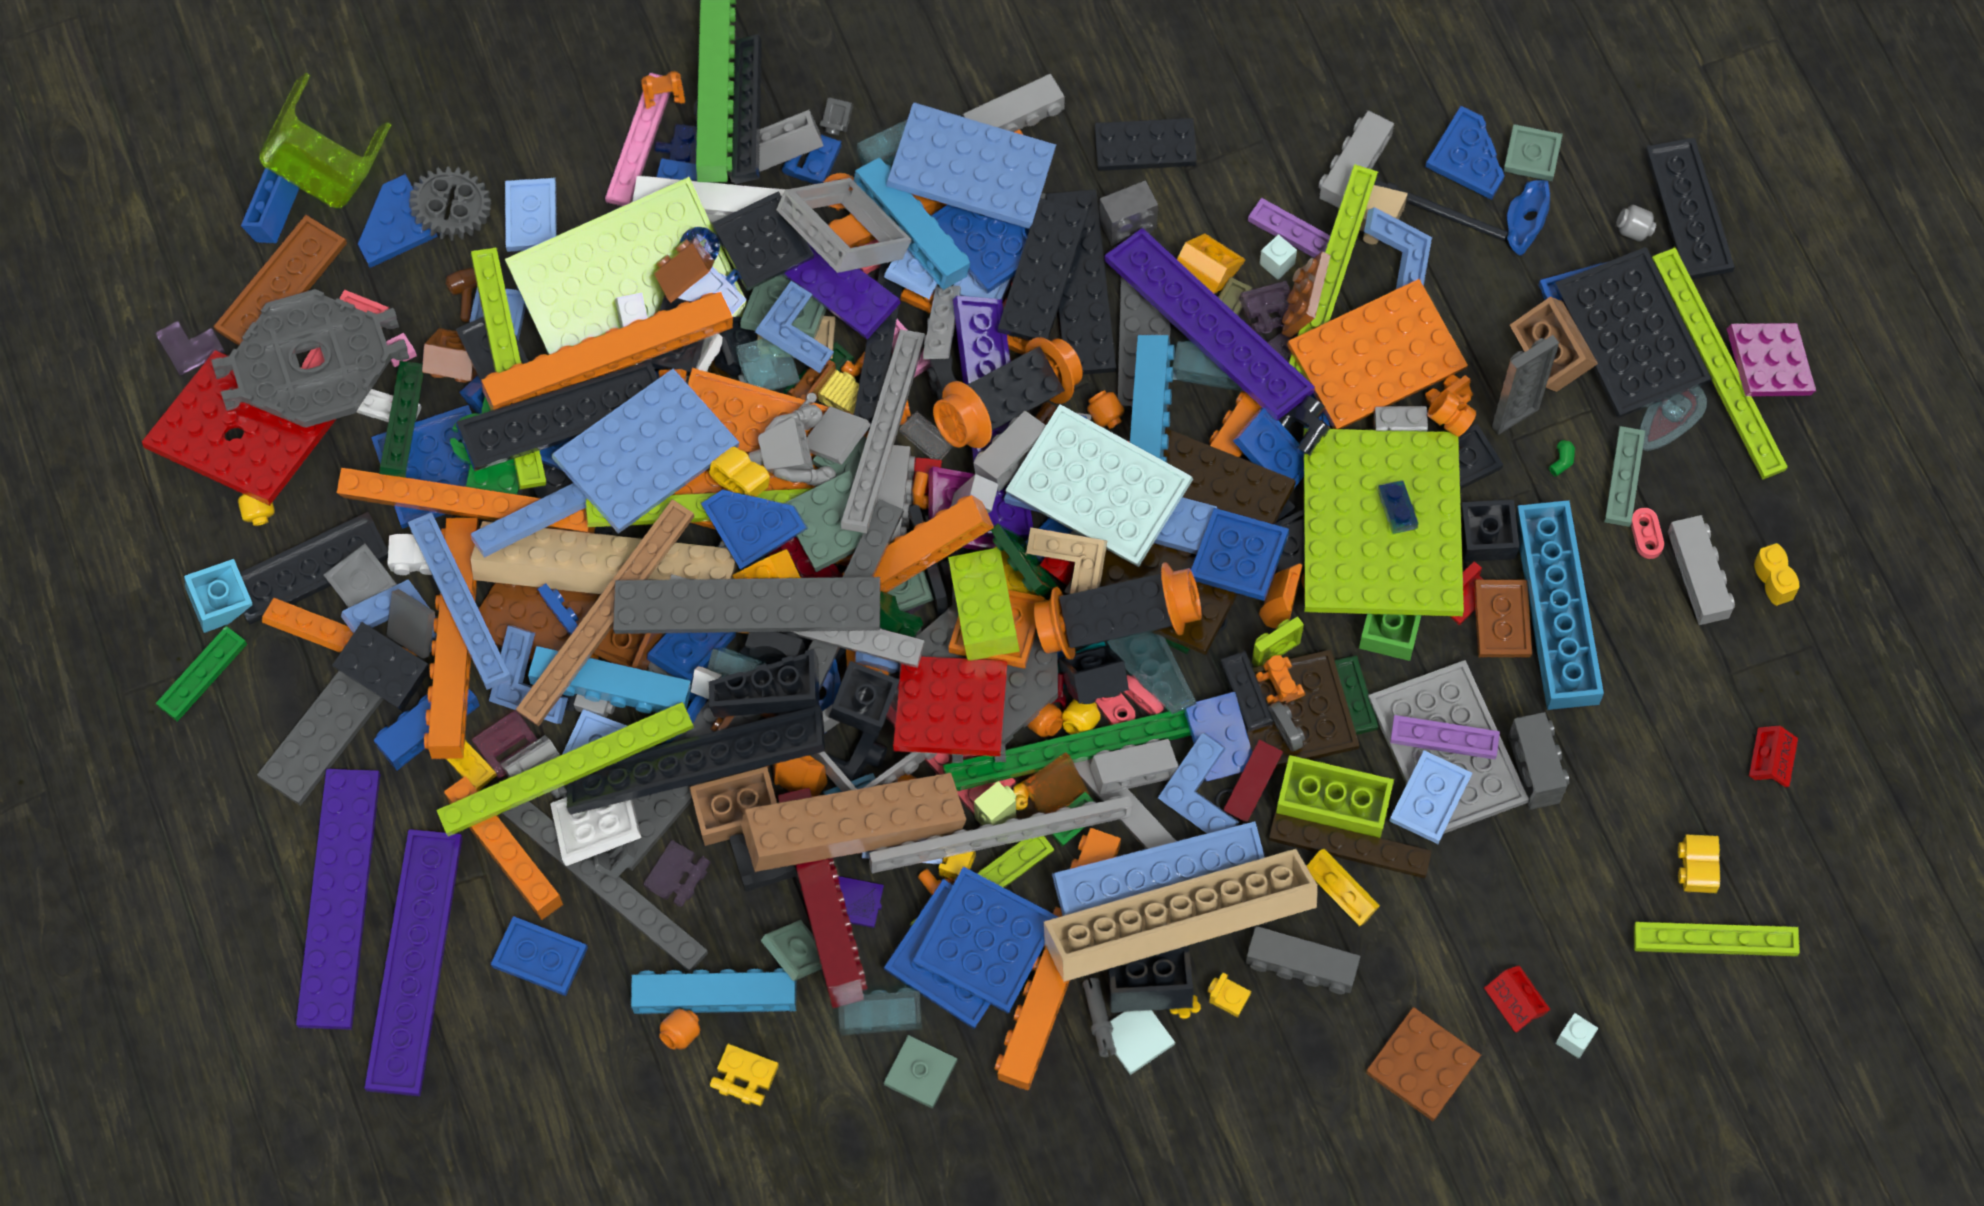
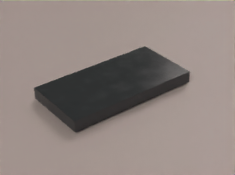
(931, 572)

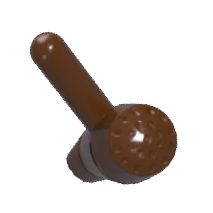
(463, 282)

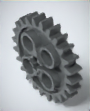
(426, 198)

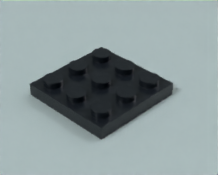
(761, 242)

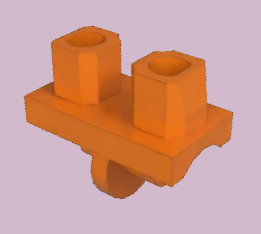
(1457, 386)

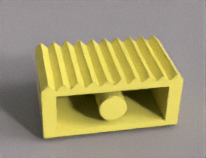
(840, 392)

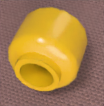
(254, 510)
(1080, 717)

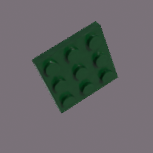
(1035, 576)

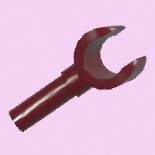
(1061, 697)

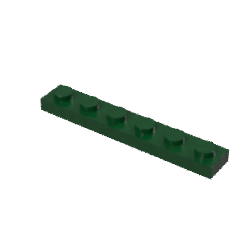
(402, 419)

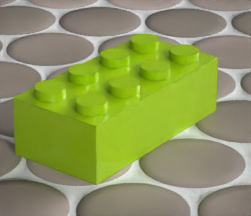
(983, 604)
(1335, 796)

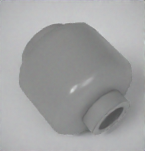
(1636, 223)

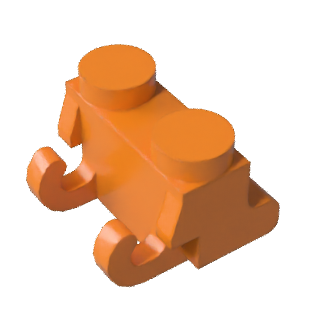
(656, 85)
(1281, 680)

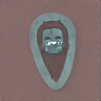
(1672, 418)

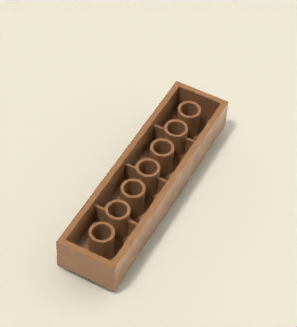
(852, 821)

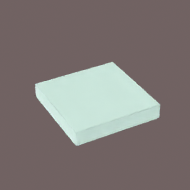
(1139, 1038)

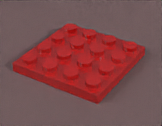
(951, 706)

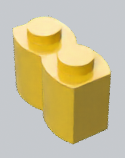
(738, 473)
(1779, 578)
(1700, 863)

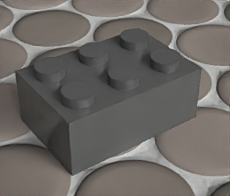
(1538, 760)

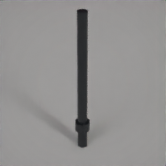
(1447, 213)

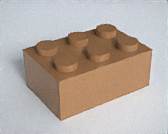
(1572, 354)
(723, 802)

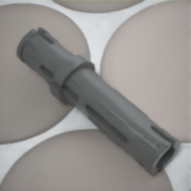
(1101, 1026)

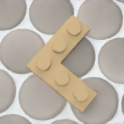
(1084, 551)

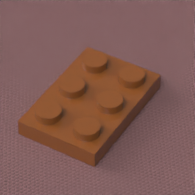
(1305, 294)
(1502, 618)

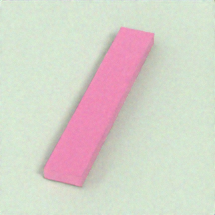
(636, 149)

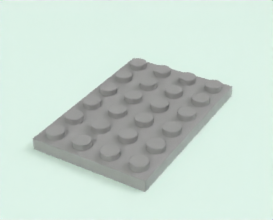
(1452, 698)

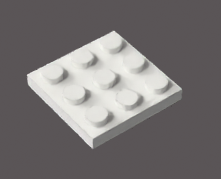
(593, 830)

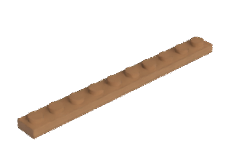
(601, 616)

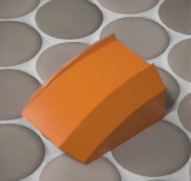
(1281, 596)
(801, 774)

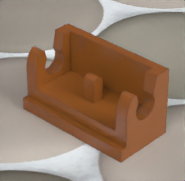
(812, 381)

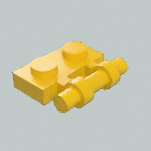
(745, 1067)

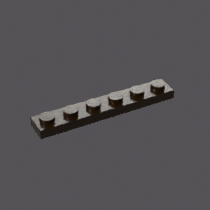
(1350, 845)

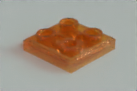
(1055, 785)

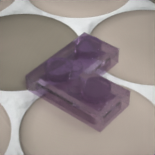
(188, 353)

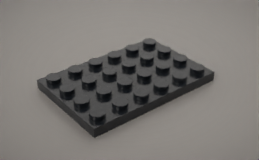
(1633, 332)

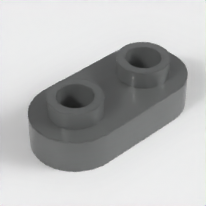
(1282, 717)

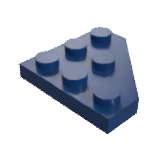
(1468, 154)
(390, 224)
(752, 524)

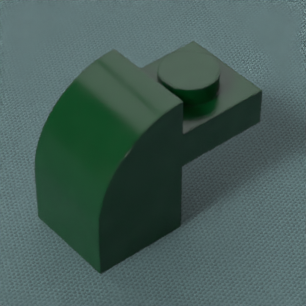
(895, 620)

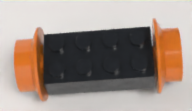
(974, 410)
(1117, 611)

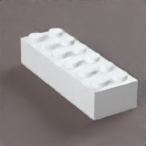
(715, 197)

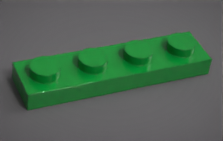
(201, 673)

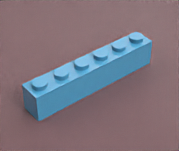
(929, 242)
(1152, 394)
(618, 684)
(713, 992)

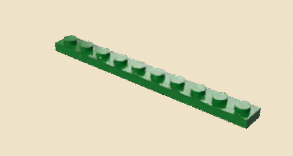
(1079, 746)

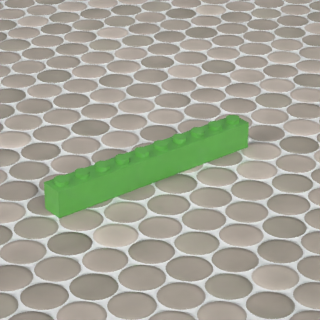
(714, 91)

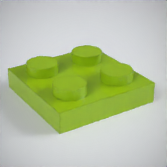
(1278, 642)

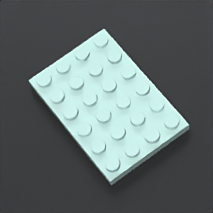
(1099, 484)

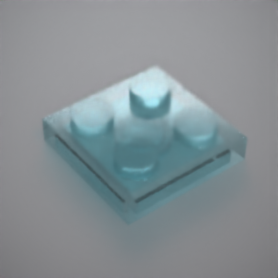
(766, 365)

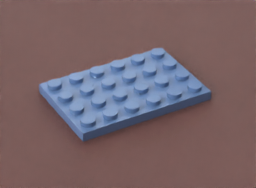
(971, 165)
(644, 450)

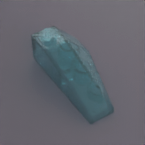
(1155, 667)

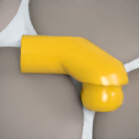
(1021, 795)

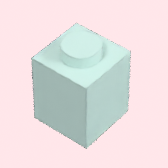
(1278, 257)
(1576, 1035)

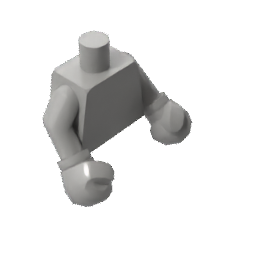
(786, 448)

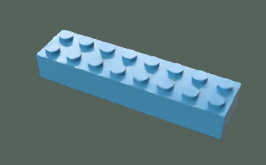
(1558, 605)

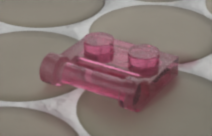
(502, 737)

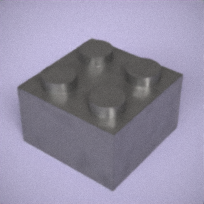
(1128, 212)

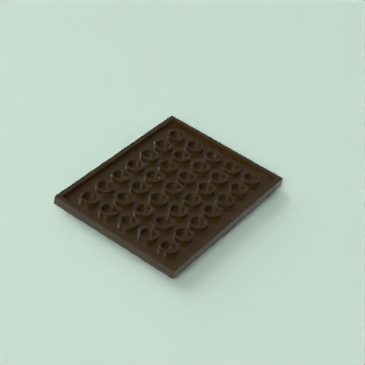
(1217, 481)

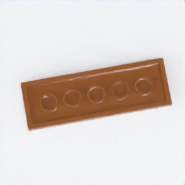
(287, 273)

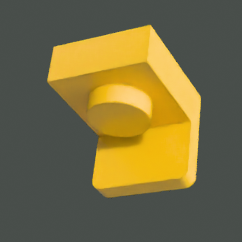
(1228, 995)

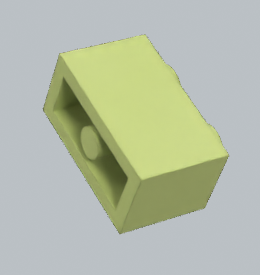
(995, 805)

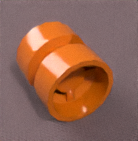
(1449, 411)

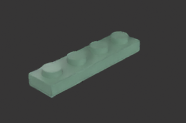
(1624, 476)

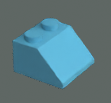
(217, 594)

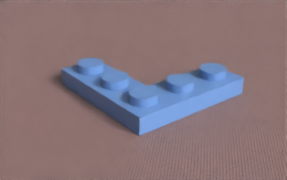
(1405, 238)
(778, 329)
(376, 609)
(515, 655)
(1181, 789)

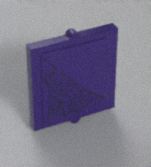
(861, 900)

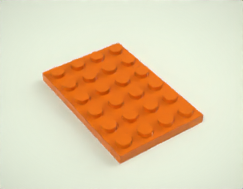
(1377, 354)

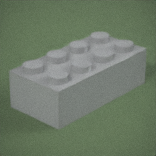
(898, 485)

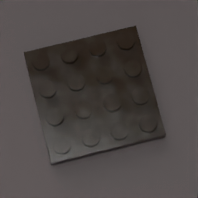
(1319, 714)

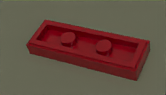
(1253, 781)

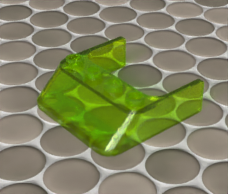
(314, 160)

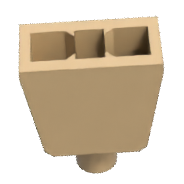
(1386, 200)

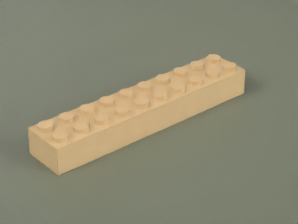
(590, 561)
(1180, 914)

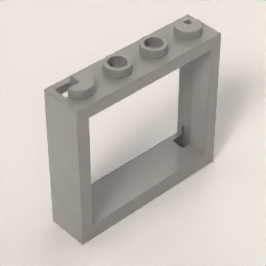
(798, 210)
(905, 766)

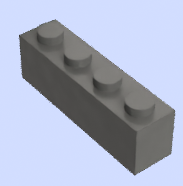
(1302, 960)

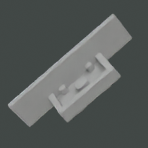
(941, 324)

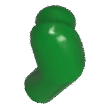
(1565, 459)

